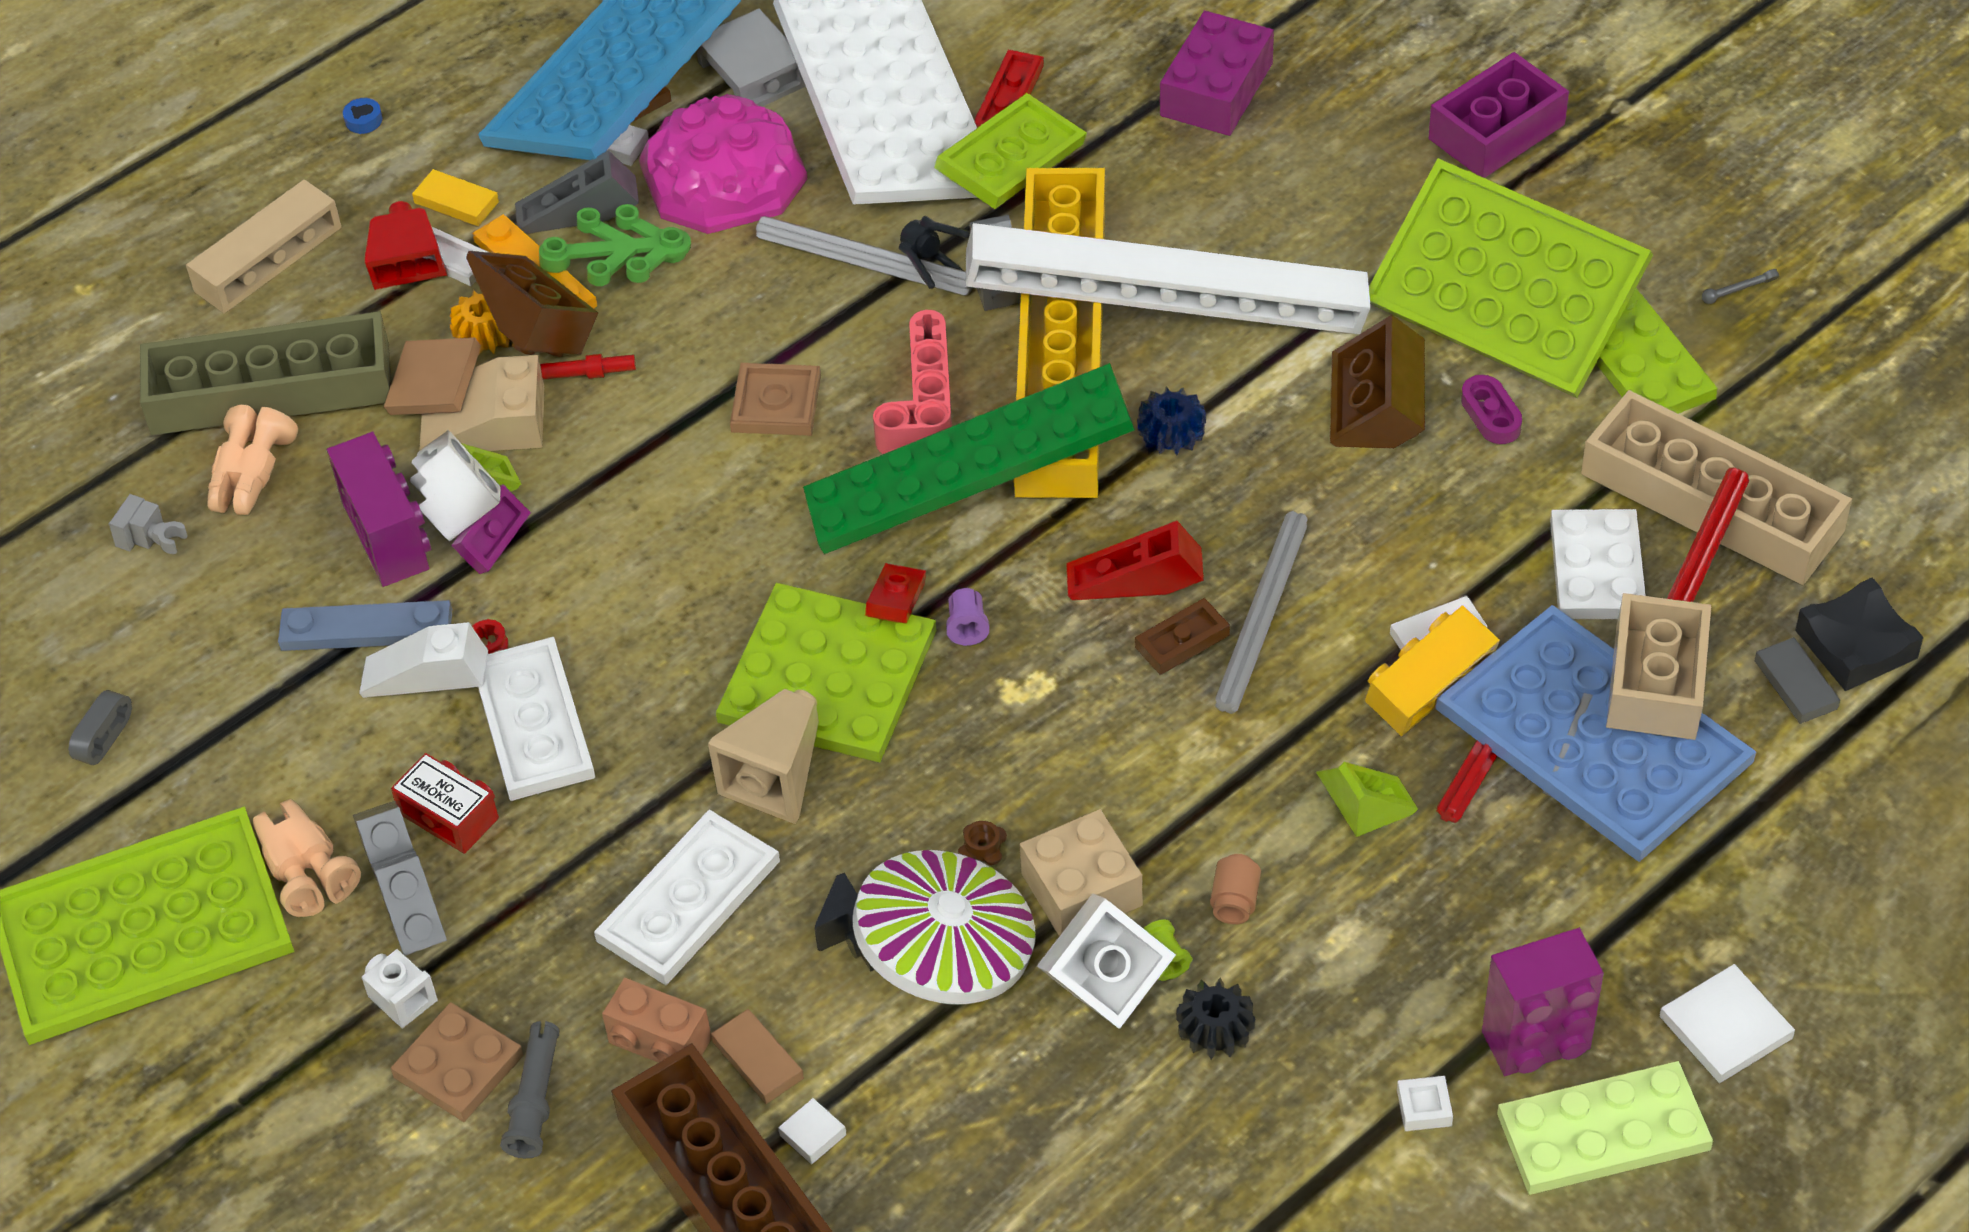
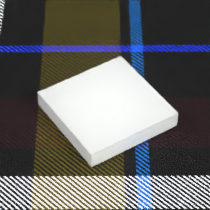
(1727, 1023)

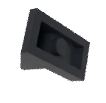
(836, 918)

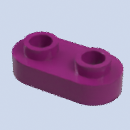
(1497, 415)

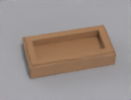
(757, 1056)

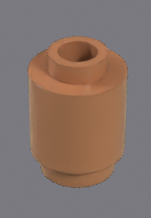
(1235, 888)

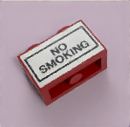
(445, 802)

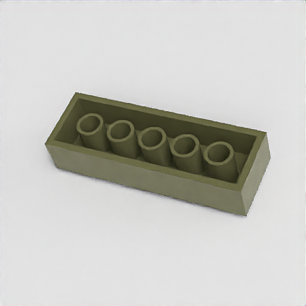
(278, 367)

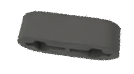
(100, 727)

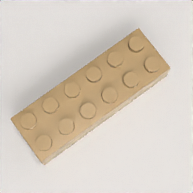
(1678, 467)

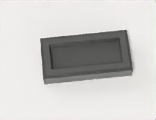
(1797, 680)

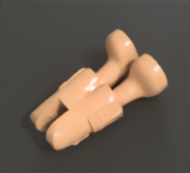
(247, 470)
(301, 845)

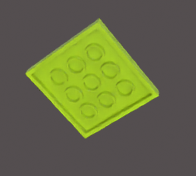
(847, 661)

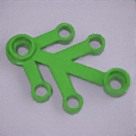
(662, 244)

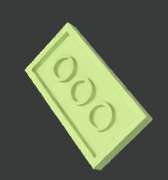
(1604, 1127)

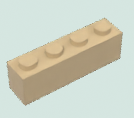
(263, 246)

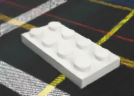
(534, 720)
(687, 897)

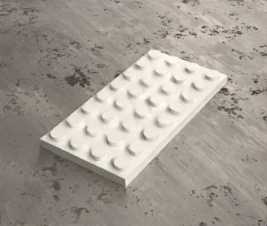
(879, 94)

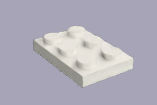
(1595, 561)

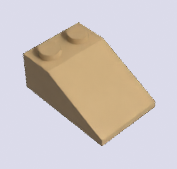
(498, 410)

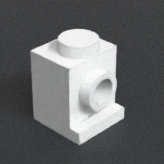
(398, 987)

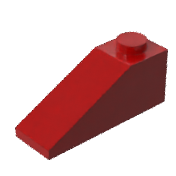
(1139, 566)

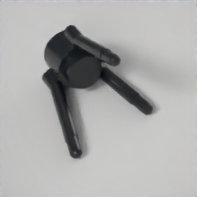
(921, 241)

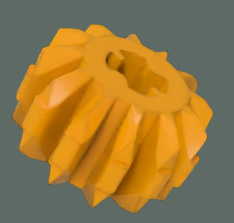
(474, 319)

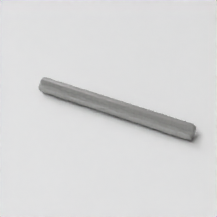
(859, 254)
(1261, 612)

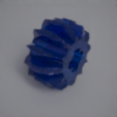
(1171, 420)

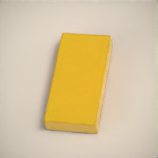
(455, 197)

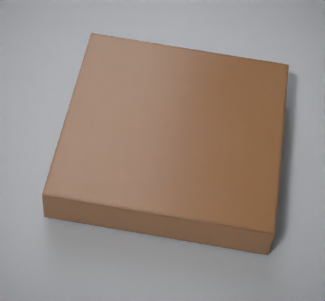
(432, 376)
(775, 399)

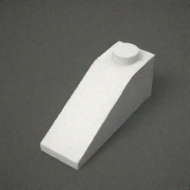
(427, 661)

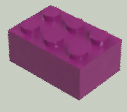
(1216, 72)
(1498, 115)
(380, 508)
(1542, 1002)

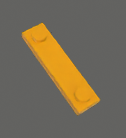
(507, 238)

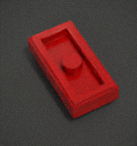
(895, 593)

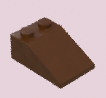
(531, 304)

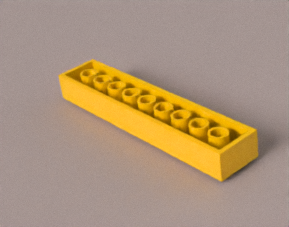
(1060, 334)

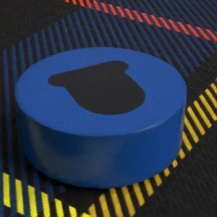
(362, 115)

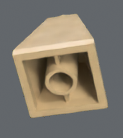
(768, 755)

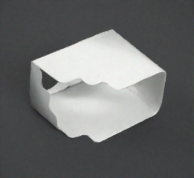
(454, 486)

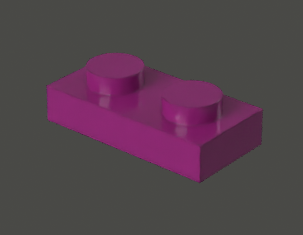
(490, 535)

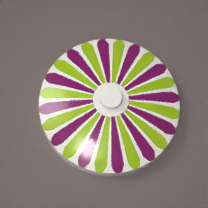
(943, 927)

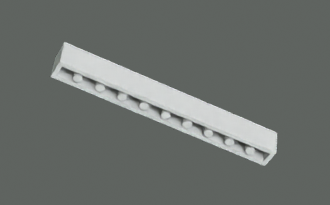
(1166, 279)

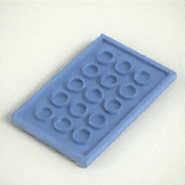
(1616, 780)

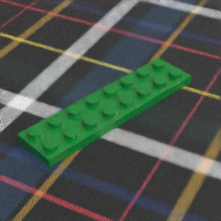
(967, 458)

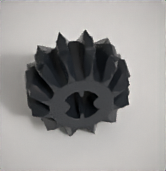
(1215, 1018)

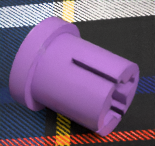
(967, 619)

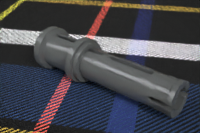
(529, 1107)

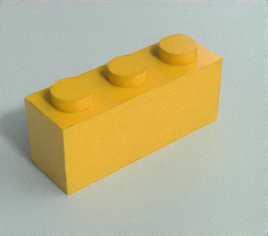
(1429, 668)

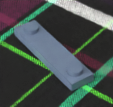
(358, 624)

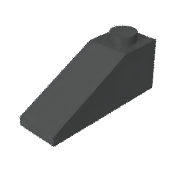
(597, 184)

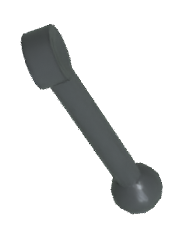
(1710, 295)

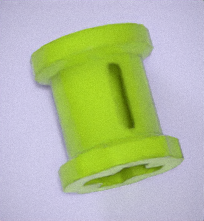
(1164, 932)

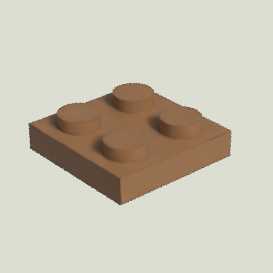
(457, 1062)

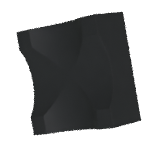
(1858, 635)

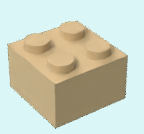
(1077, 861)

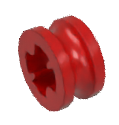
(492, 627)

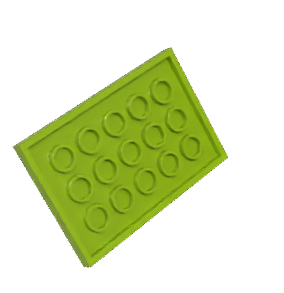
(1508, 277)
(139, 925)

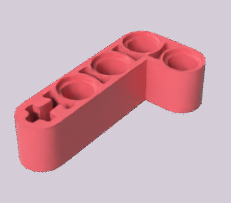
(930, 409)

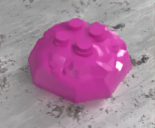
(722, 164)

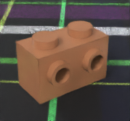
(654, 1022)

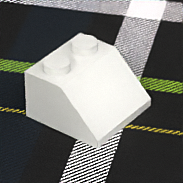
(1106, 960)

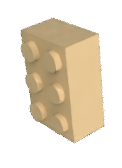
(1659, 666)

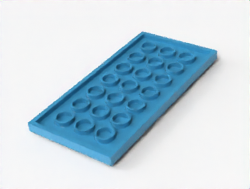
(604, 76)

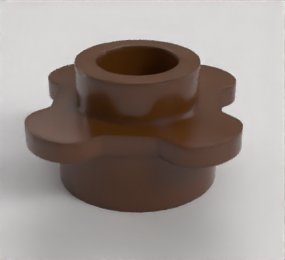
(979, 833)

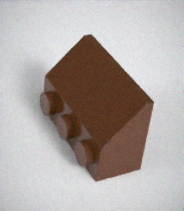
(1378, 387)

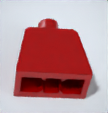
(398, 247)

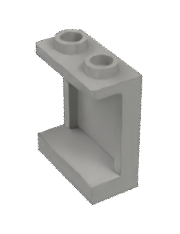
(752, 58)

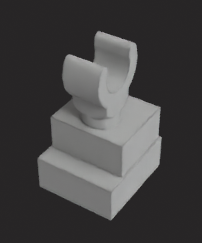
(142, 525)

